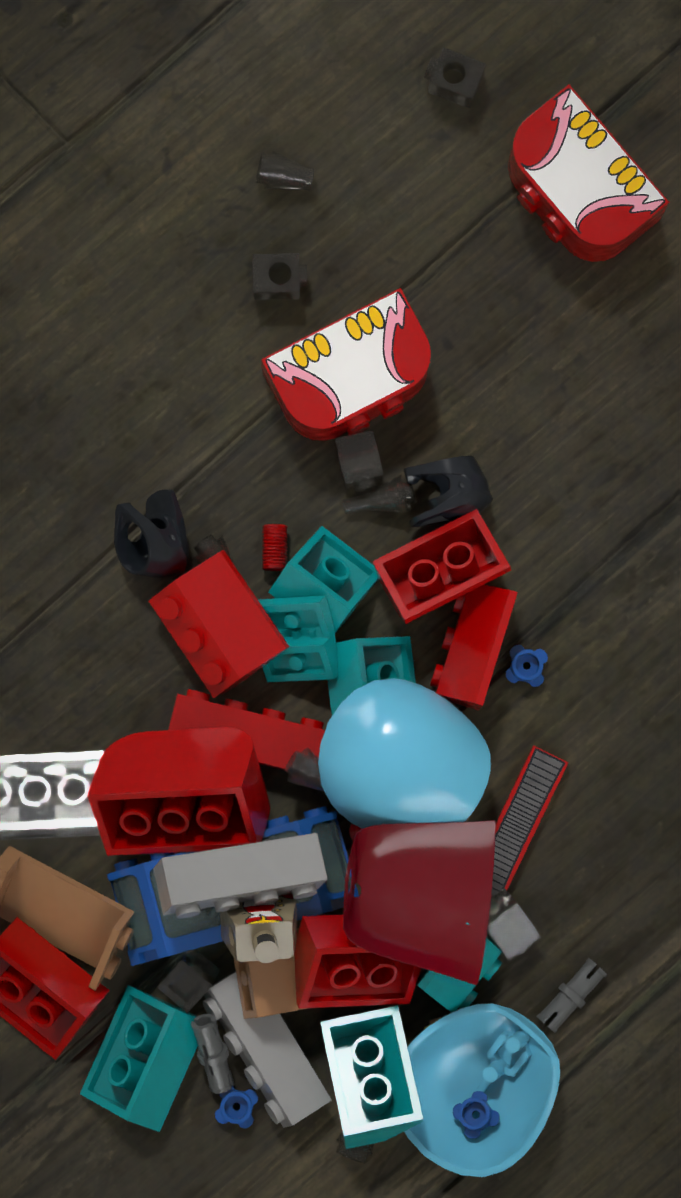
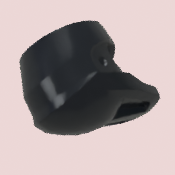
(461, 489)
(163, 539)

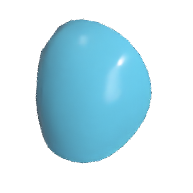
(402, 757)
(487, 1052)

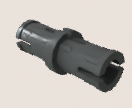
(571, 995)
(212, 1053)

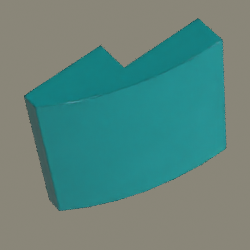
(311, 637)

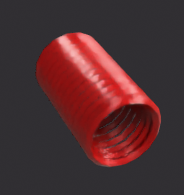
(271, 545)

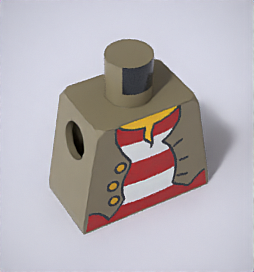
(261, 930)

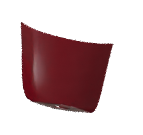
(420, 893)

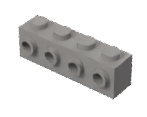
(240, 874)
(270, 1054)

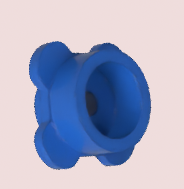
(534, 658)
(465, 1111)
(243, 1115)

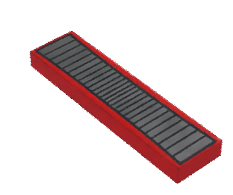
(523, 813)

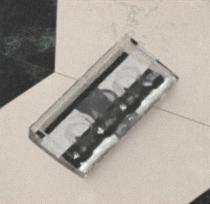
(47, 795)

